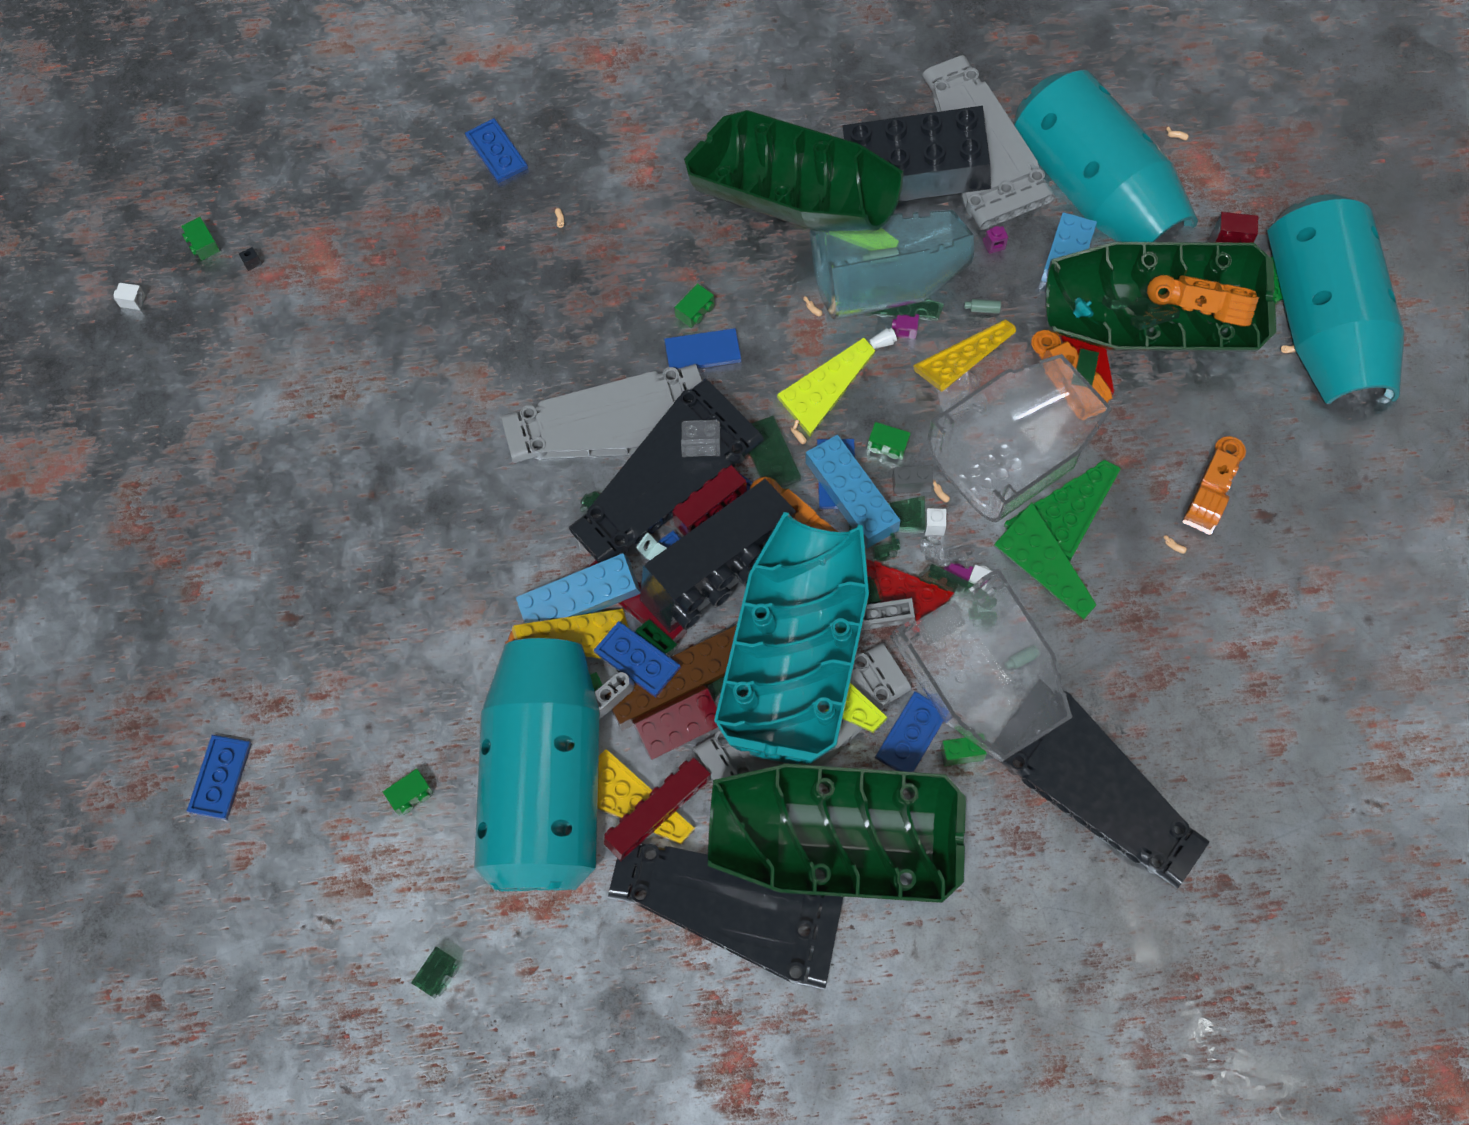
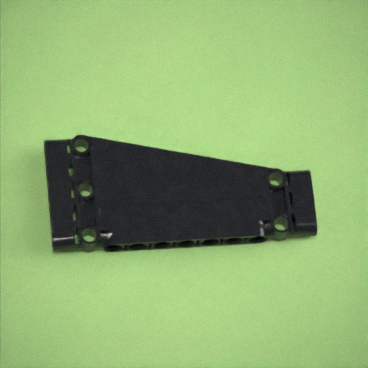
(659, 477)
(1108, 795)
(732, 911)

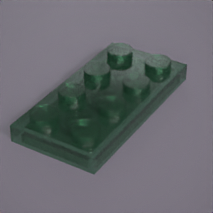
(773, 456)

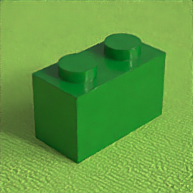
(200, 238)
(694, 306)
(888, 441)
(960, 752)
(408, 792)

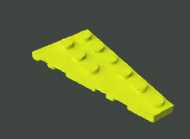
(821, 389)

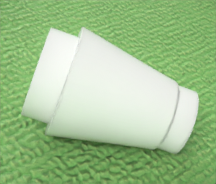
(884, 338)

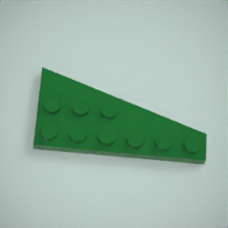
(1037, 553)

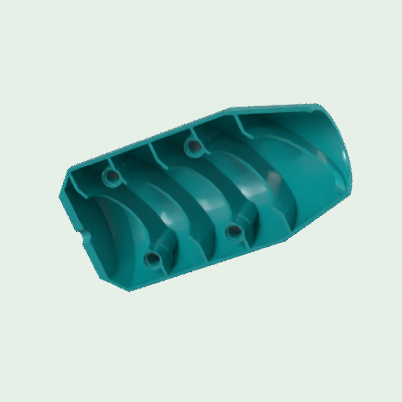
(1102, 158)
(1338, 296)
(802, 651)
(538, 769)

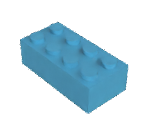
(1072, 236)

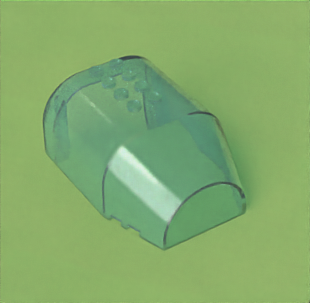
(928, 257)

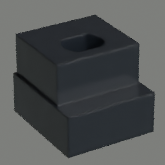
(250, 259)

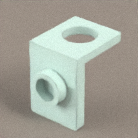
(653, 549)

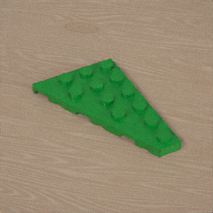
(1074, 505)

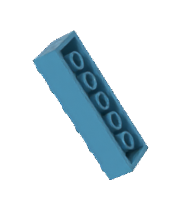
(852, 490)
(581, 592)

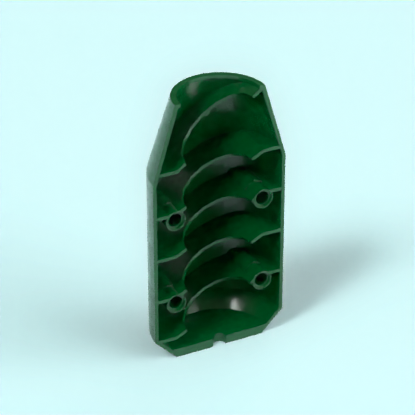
(795, 174)
(1126, 271)
(861, 834)

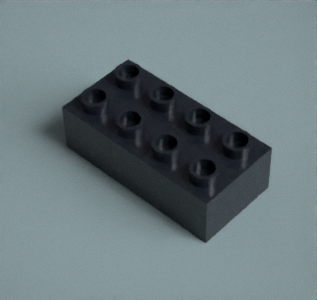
(934, 150)
(711, 558)

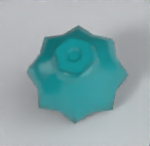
(1082, 308)

